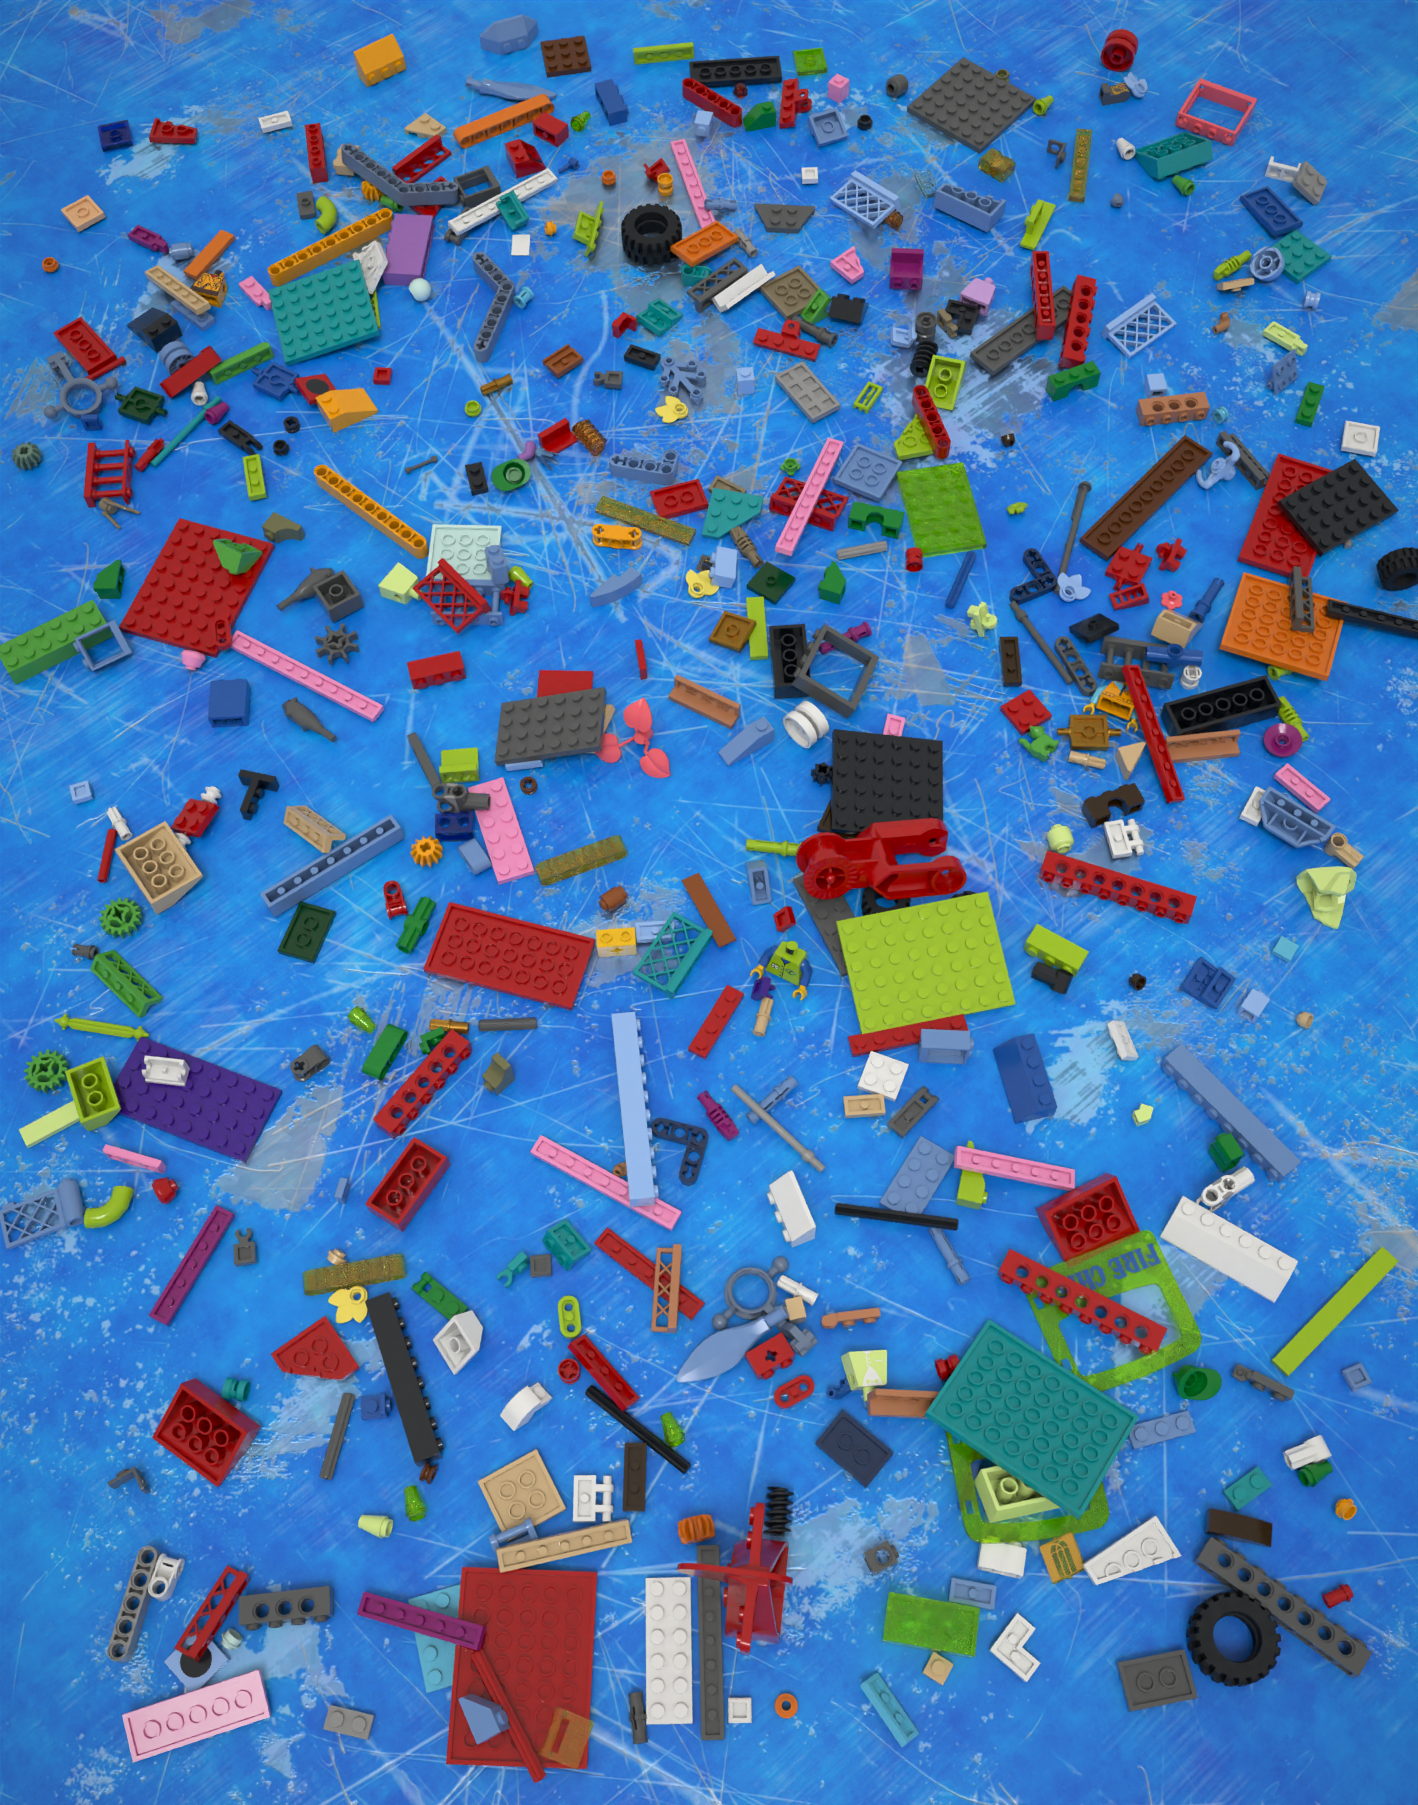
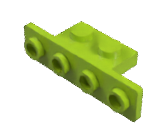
(1036, 223)
(586, 228)

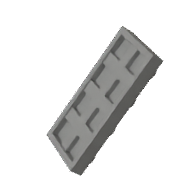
(807, 392)

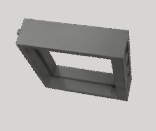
(820, 692)

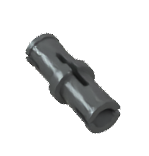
(637, 1718)

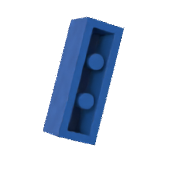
(611, 102)

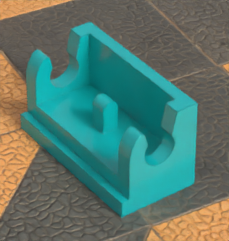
(512, 211)

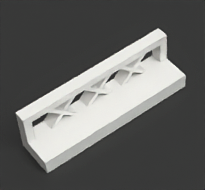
(741, 288)

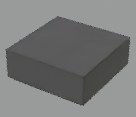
(541, 1266)

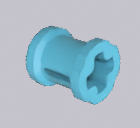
(523, 297)

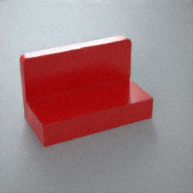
(557, 437)

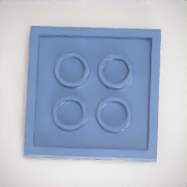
(867, 472)

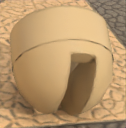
(1305, 1019)

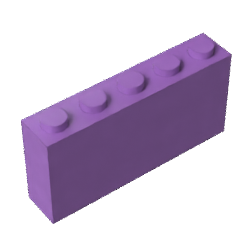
(408, 248)

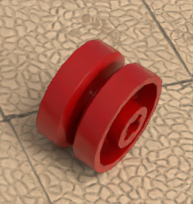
(1119, 50)

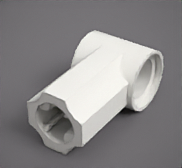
(1311, 1451)

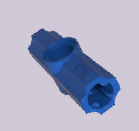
(1173, 655)

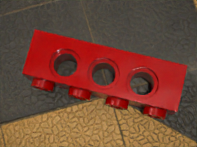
(316, 153)

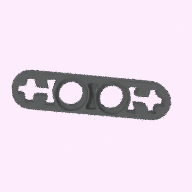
(1071, 667)
(423, 760)

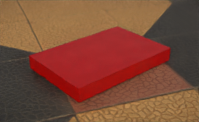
(679, 499)
(563, 681)

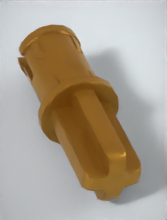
(496, 384)
(459, 1027)

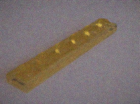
(1080, 165)
(645, 520)

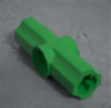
(416, 925)

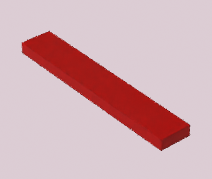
(644, 1271)

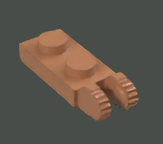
(850, 1317)

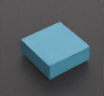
(1285, 949)

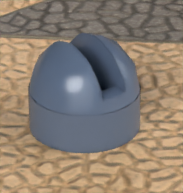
(1117, 200)

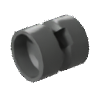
(925, 326)

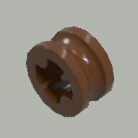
(529, 791)
(428, 1473)

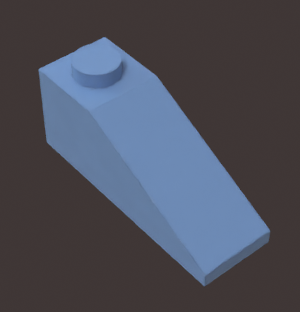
(748, 741)

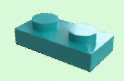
(1247, 1488)

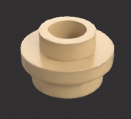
(336, 1257)

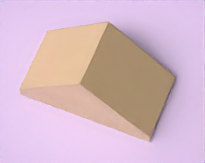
(1128, 757)

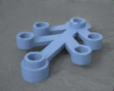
(669, 365)

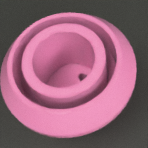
(192, 659)

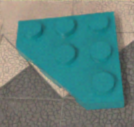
(728, 511)

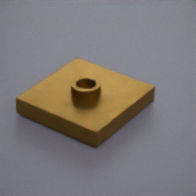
(732, 631)

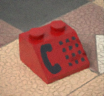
(523, 158)

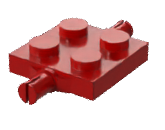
(1128, 566)

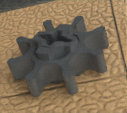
(336, 644)

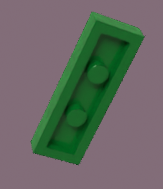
(1309, 404)

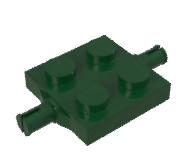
(141, 405)

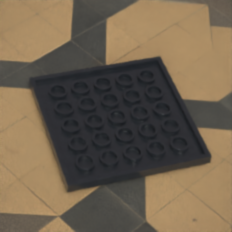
(884, 780)

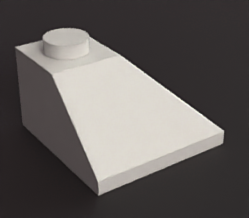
(459, 1340)

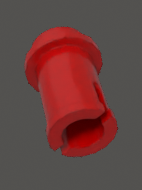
(1338, 1596)

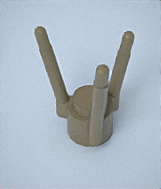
(110, 507)

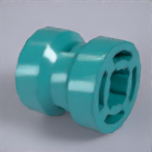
(236, 1389)

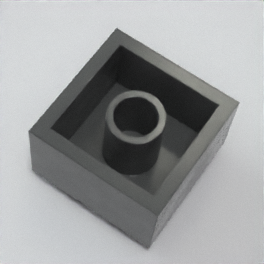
(338, 596)

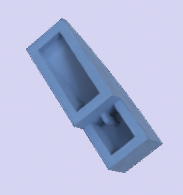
(616, 587)

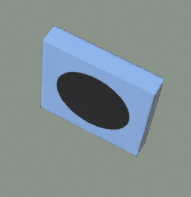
(195, 1674)

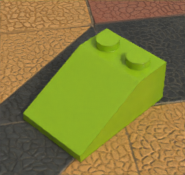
(945, 381)

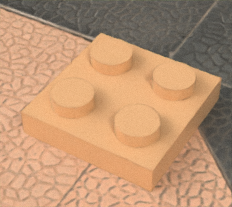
(83, 213)

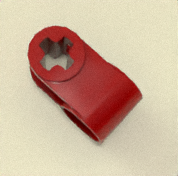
(395, 902)

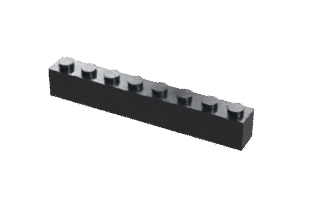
(404, 1380)

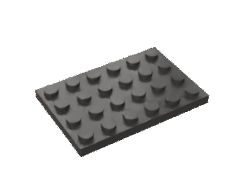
(551, 726)

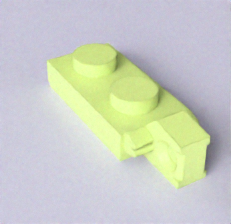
(1285, 338)

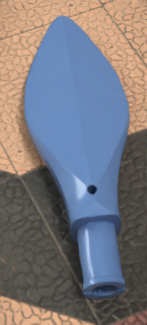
(508, 90)
(727, 1347)

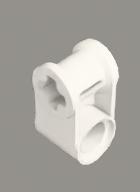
(166, 1575)

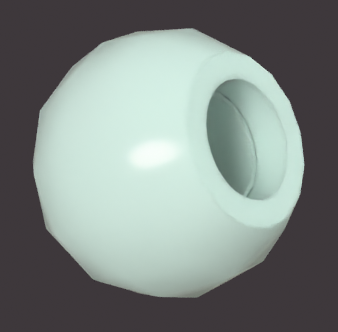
(420, 289)

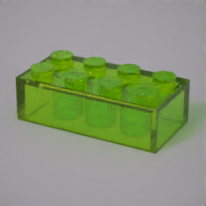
(931, 1625)

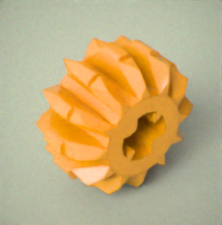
(371, 192)
(426, 851)

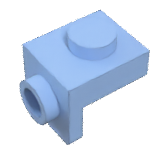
(903, 337)

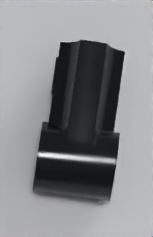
(1057, 979)

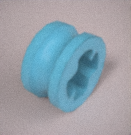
(1220, 415)

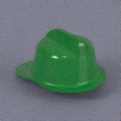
(511, 474)
(1197, 1382)

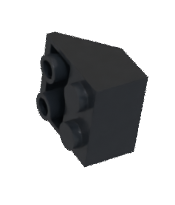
(848, 309)

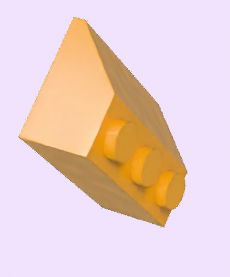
(379, 60)

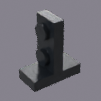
(257, 783)

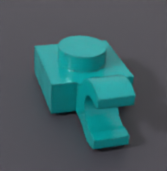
(517, 1265)

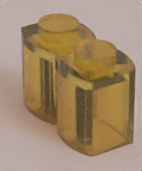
(996, 165)

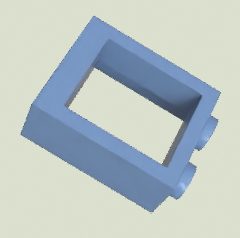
(117, 634)
(944, 1046)

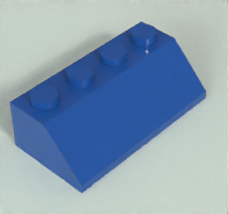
(1025, 1079)

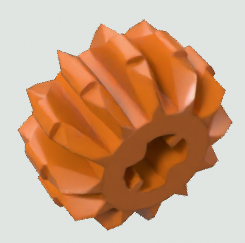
(696, 1529)

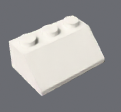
(791, 1210)

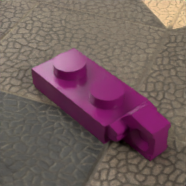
(148, 239)

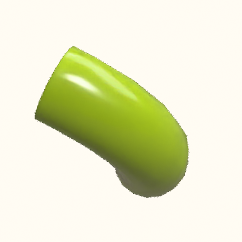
(328, 214)
(111, 1211)

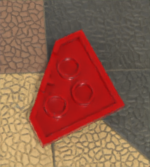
(316, 1354)

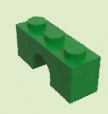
(1061, 383)
(864, 514)

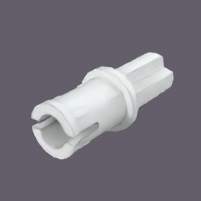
(119, 824)
(797, 1289)

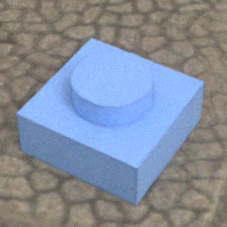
(81, 792)

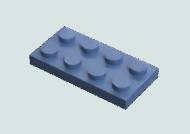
(918, 1178)

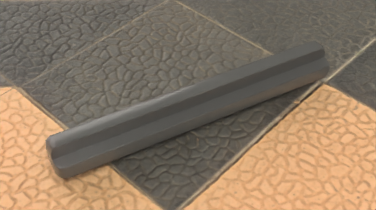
(337, 1436)

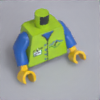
(787, 963)

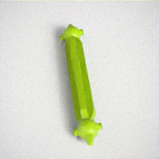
(101, 1027)

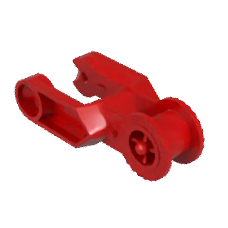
(840, 864)

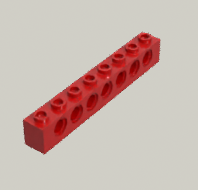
(1127, 884)
(1153, 1331)

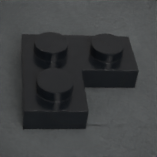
(965, 313)

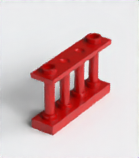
(93, 468)

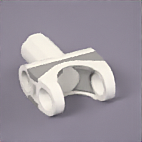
(1223, 1189)

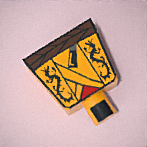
(211, 287)

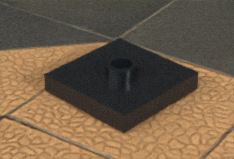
(1094, 628)

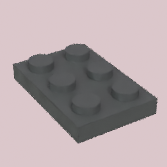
(1156, 1680)

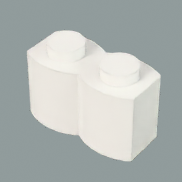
(1002, 1559)

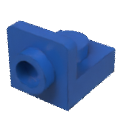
(375, 1407)

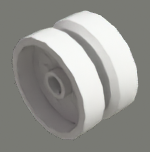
(806, 724)

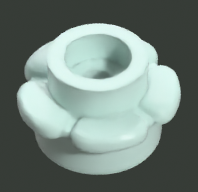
(231, 1639)

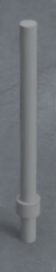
(807, 1155)

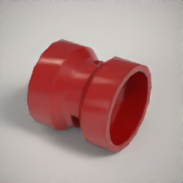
(914, 559)
(946, 1367)
(567, 1368)

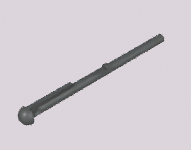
(1084, 487)

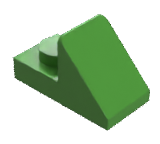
(815, 309)

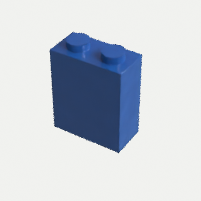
(229, 703)

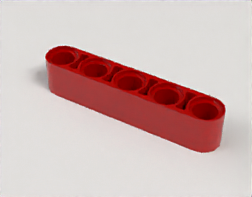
(712, 102)
(931, 421)

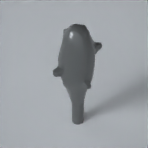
(305, 588)
(305, 718)

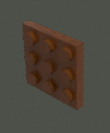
(565, 56)

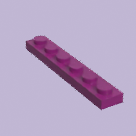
(191, 1266)
(422, 1621)

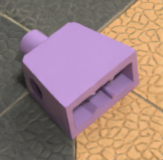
(980, 294)

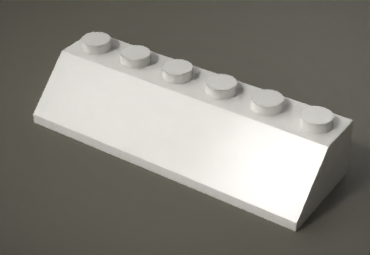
(1228, 1249)

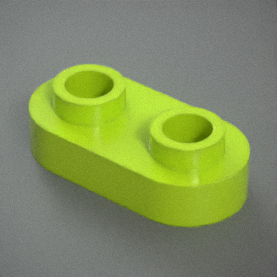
(569, 1318)

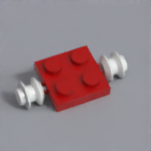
(196, 816)

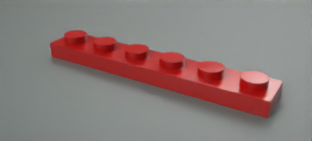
(901, 1036)

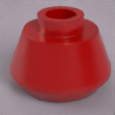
(165, 1189)

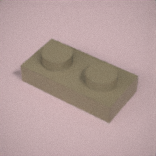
(722, 483)

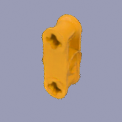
(617, 536)

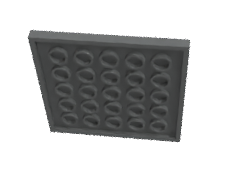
(971, 105)

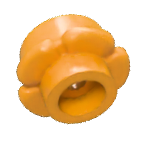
(550, 228)
(1345, 1509)

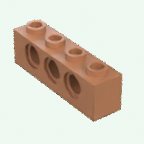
(1172, 409)

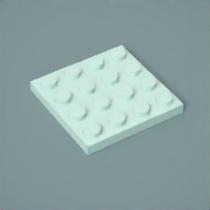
(463, 548)

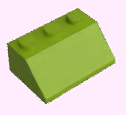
(93, 1093)

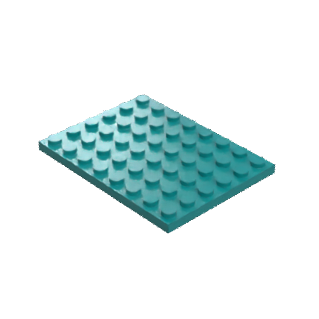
(1032, 1418)

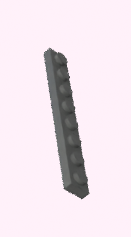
(710, 1648)

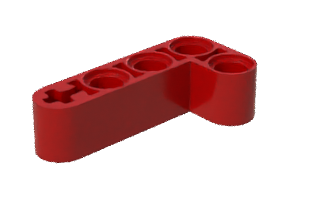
(190, 371)

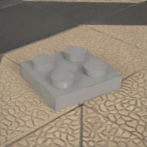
(1310, 183)

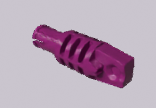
(718, 1116)

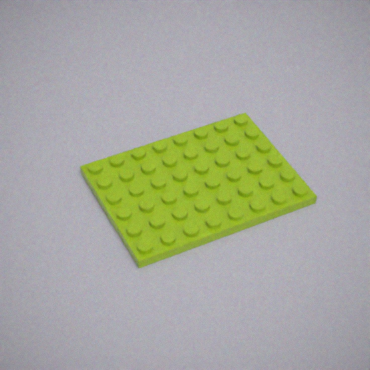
(925, 963)

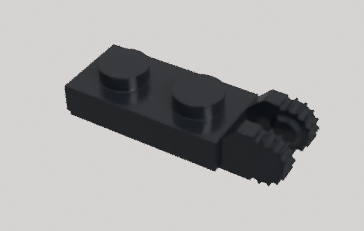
(239, 437)

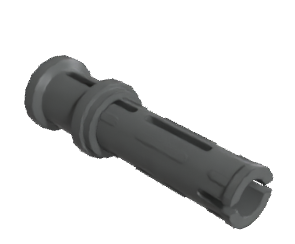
(820, 333)

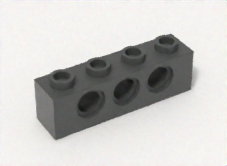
(251, 1605)

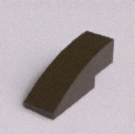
(1238, 1527)

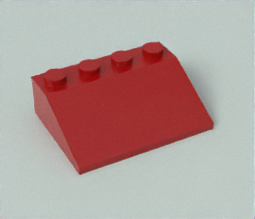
(1088, 1217)
(205, 1431)

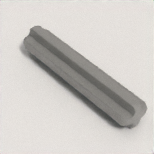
(861, 550)

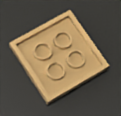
(521, 1493)

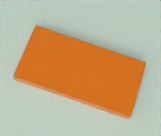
(704, 243)

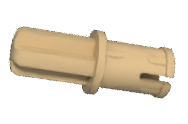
(1085, 759)
(763, 1017)

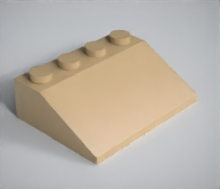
(159, 866)

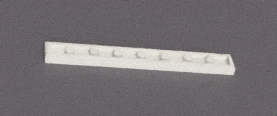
(488, 209)

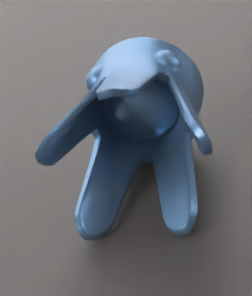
(543, 455)

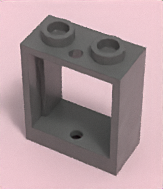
(475, 178)

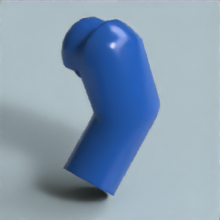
(838, 1393)

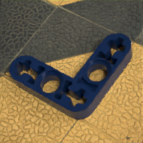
(1039, 579)
(692, 1145)

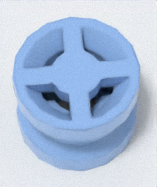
(1311, 299)

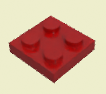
(1025, 712)

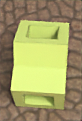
(1142, 1115)

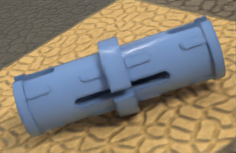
(720, 204)

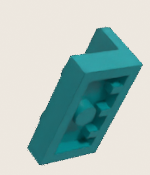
(565, 1244)

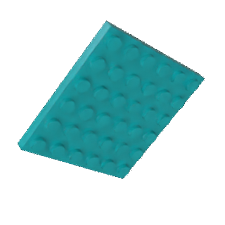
(323, 312)

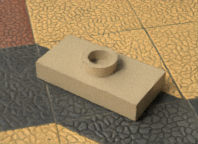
(1235, 285)

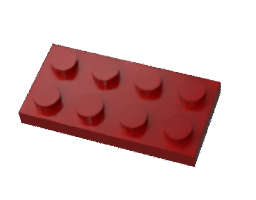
(85, 345)

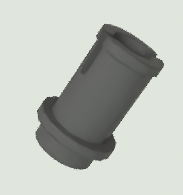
(85, 951)

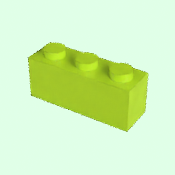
(1055, 950)

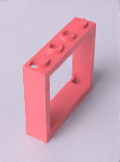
(1222, 96)

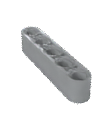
(126, 1613)

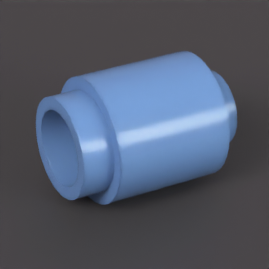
(181, 251)

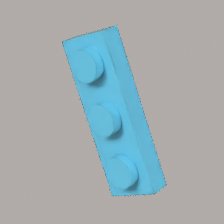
(889, 1709)

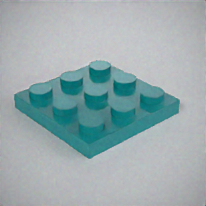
(1300, 256)

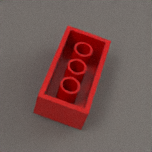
(408, 1184)

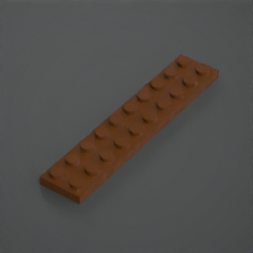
(1145, 497)

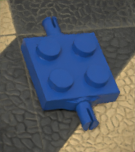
(275, 380)

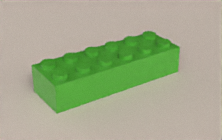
(52, 642)

